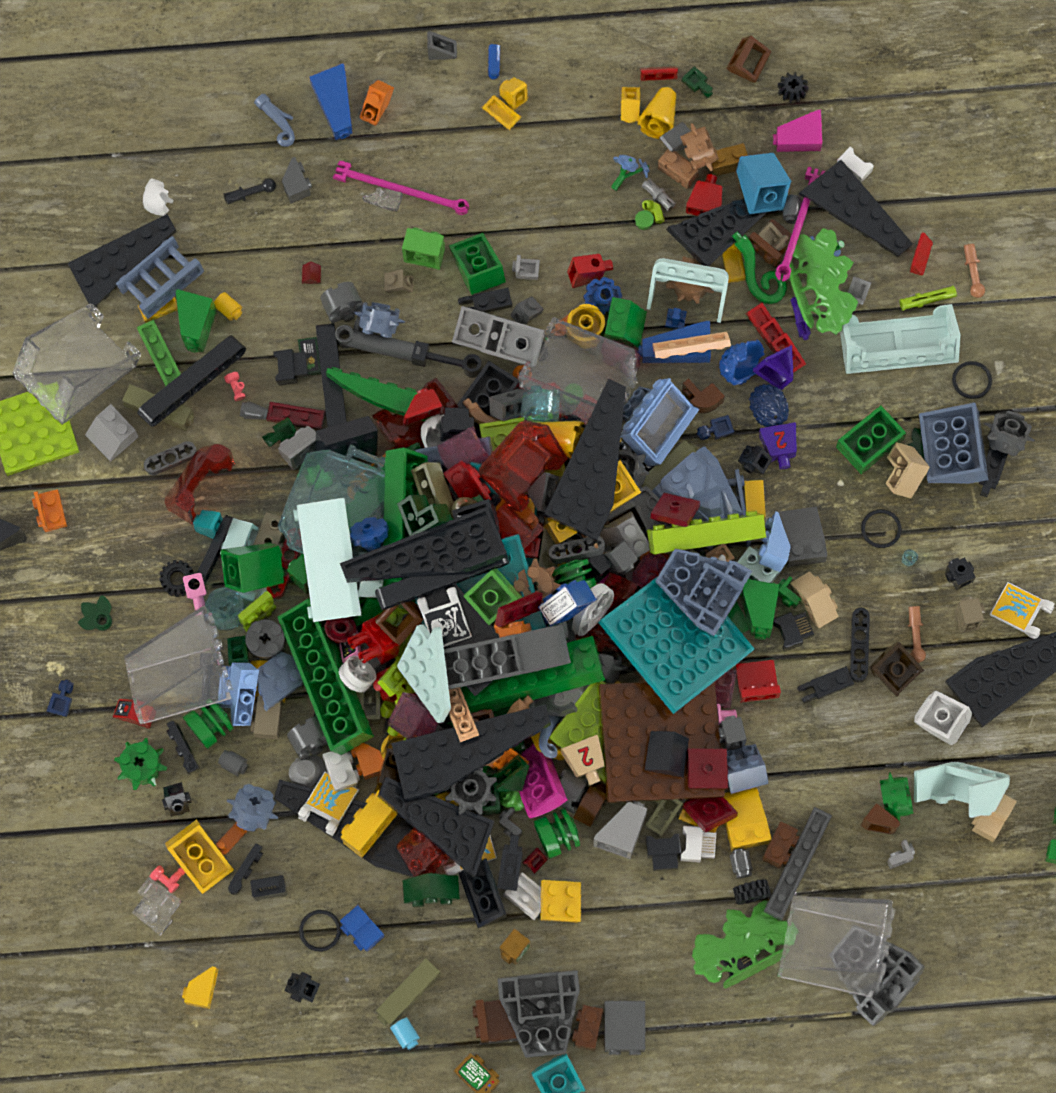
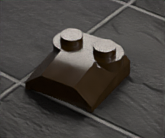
(896, 668)

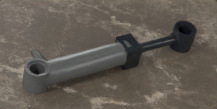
(414, 352)

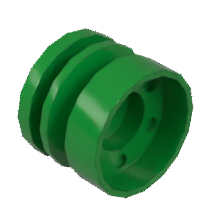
(573, 571)
(208, 723)
(557, 833)

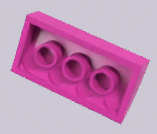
(542, 784)

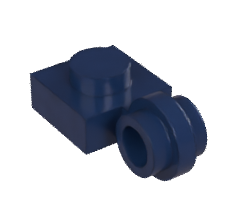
(719, 426)
(60, 703)

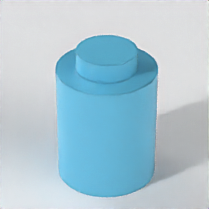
(405, 1033)

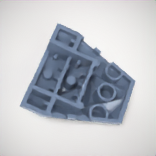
(703, 480)
(703, 587)

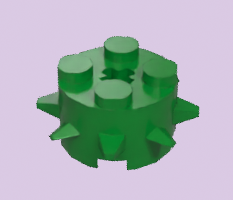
(132, 771)
(895, 796)

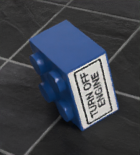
(566, 602)

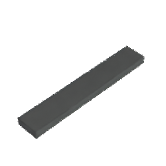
(797, 863)

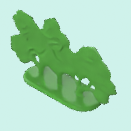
(823, 276)
(743, 938)

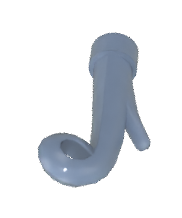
(278, 116)
(549, 749)

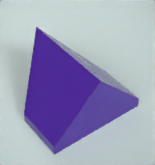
(777, 368)

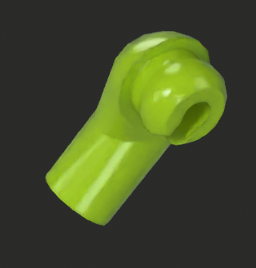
(655, 209)

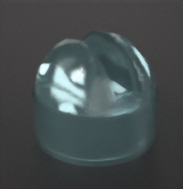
(906, 554)

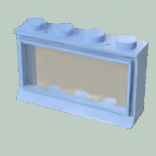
(658, 422)

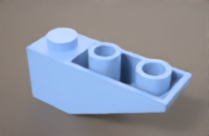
(776, 547)
(244, 684)

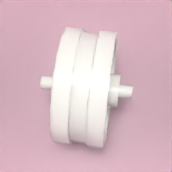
(356, 674)

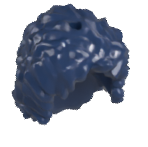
(769, 402)

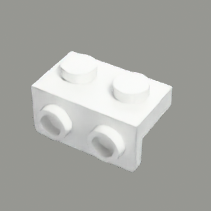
(341, 770)

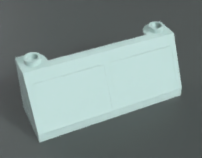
(901, 342)
(325, 546)

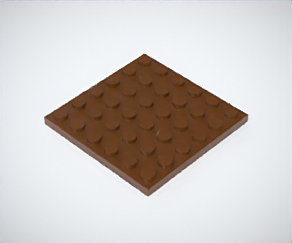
(626, 721)

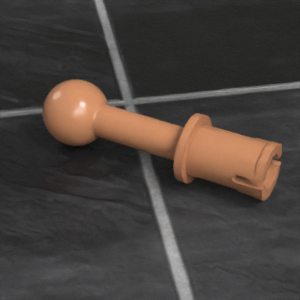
(977, 289)
(915, 622)

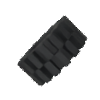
(167, 573)
(751, 891)

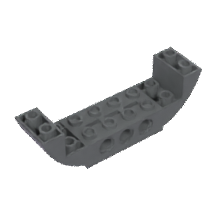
(506, 656)

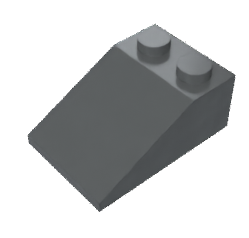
(804, 536)

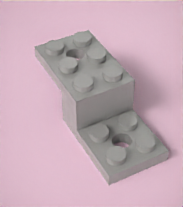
(498, 336)

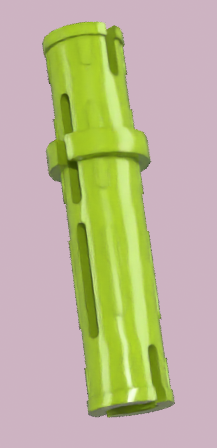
(926, 298)

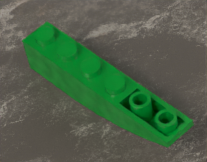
(381, 395)

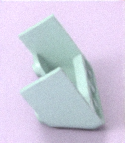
(689, 273)
(964, 783)

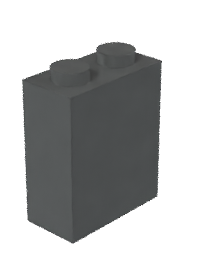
(624, 1027)

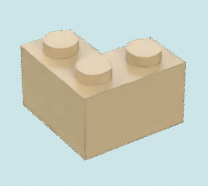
(908, 470)
(815, 598)
(991, 825)

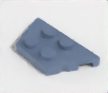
(278, 679)

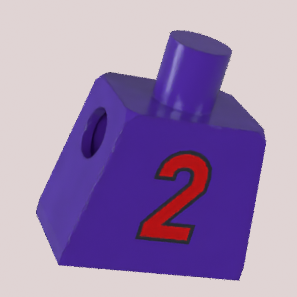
(780, 443)

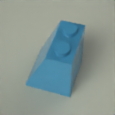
(763, 182)

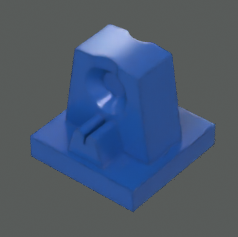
(675, 318)

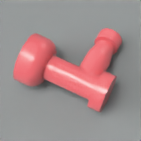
(232, 378)
(170, 883)

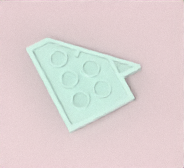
(426, 671)

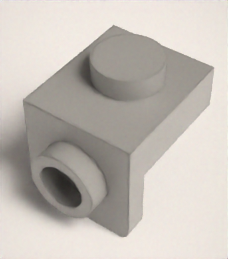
(526, 268)
(859, 289)

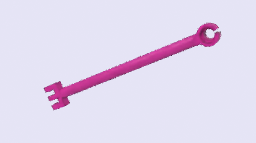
(346, 172)
(784, 267)

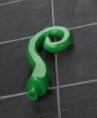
(747, 250)

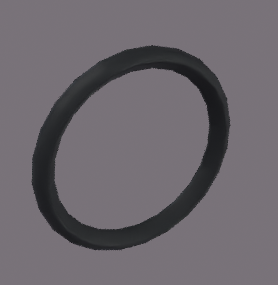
(977, 364)
(885, 512)
(302, 934)

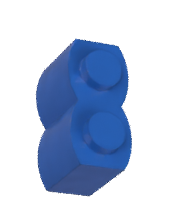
(361, 928)

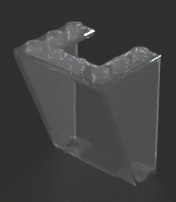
(72, 363)
(579, 367)
(178, 669)
(837, 942)

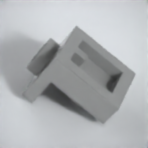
(899, 858)

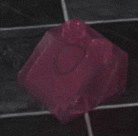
(412, 717)

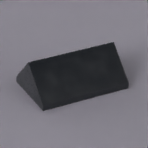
(483, 896)

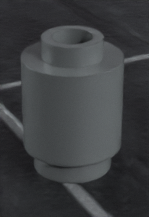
(792, 208)
(233, 762)
(741, 863)

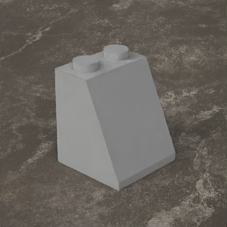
(622, 831)

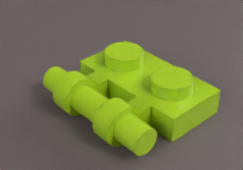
(257, 610)
(393, 681)

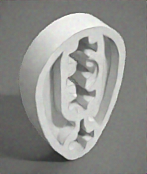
(593, 613)

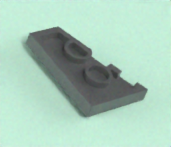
(645, 504)

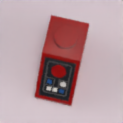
(126, 712)

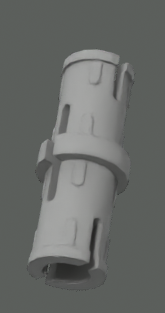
(659, 194)

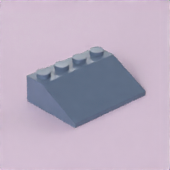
(954, 445)

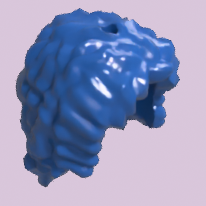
(739, 361)

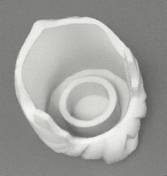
(156, 197)
(431, 431)

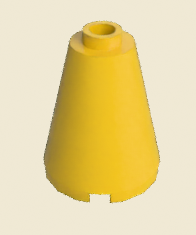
(659, 114)
(567, 434)

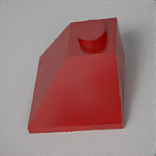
(422, 406)

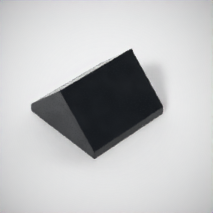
(666, 753)

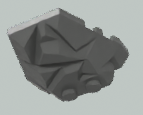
(899, 979)
(541, 1009)

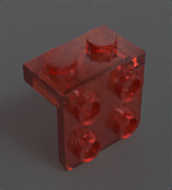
(420, 854)

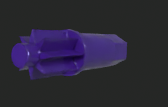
(802, 327)

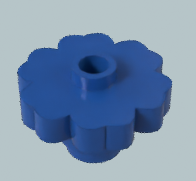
(602, 286)
(369, 533)

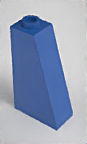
(332, 95)
(699, 329)

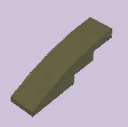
(664, 815)

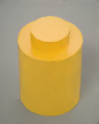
(228, 306)

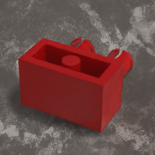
(378, 641)

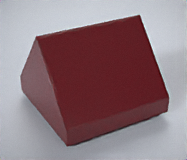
(311, 273)
(535, 860)

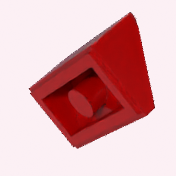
(658, 73)
(921, 255)

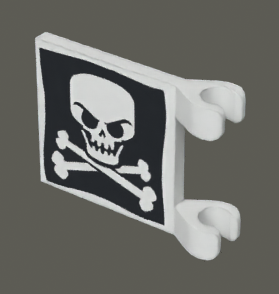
(447, 617)

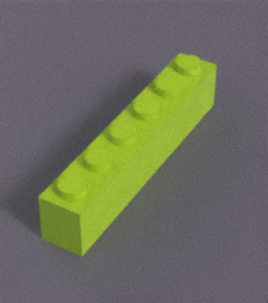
(707, 533)

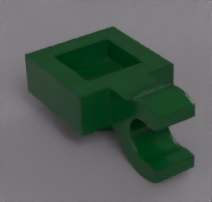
(697, 80)
(282, 431)

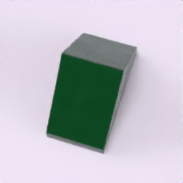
(512, 775)

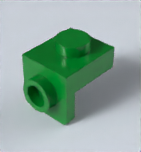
(787, 596)

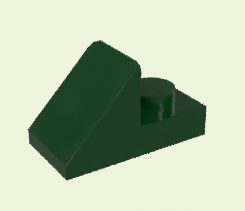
(237, 650)

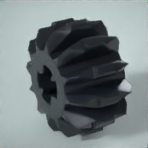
(793, 81)

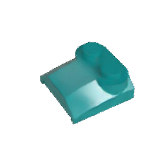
(557, 1076)

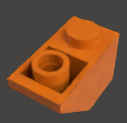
(376, 102)
(369, 760)

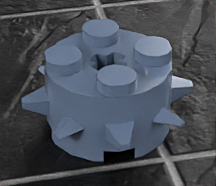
(379, 319)
(252, 808)

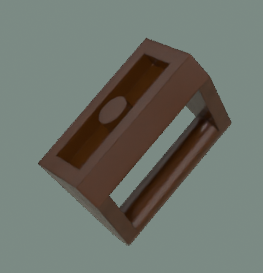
(740, 55)
(406, 627)
(880, 821)

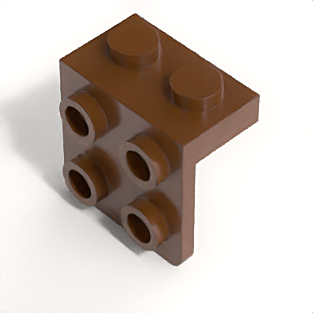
(765, 250)
(492, 1022)

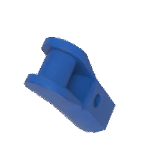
(493, 61)

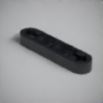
(214, 550)
(859, 644)

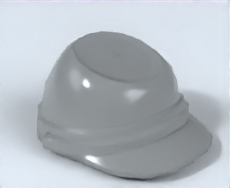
(307, 771)

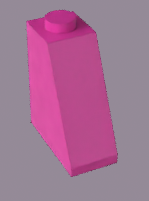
(800, 134)

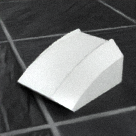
(943, 717)

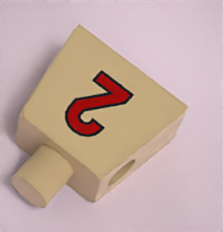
(585, 758)

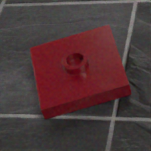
(675, 510)
(707, 768)
(710, 812)

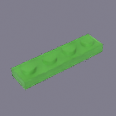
(159, 351)

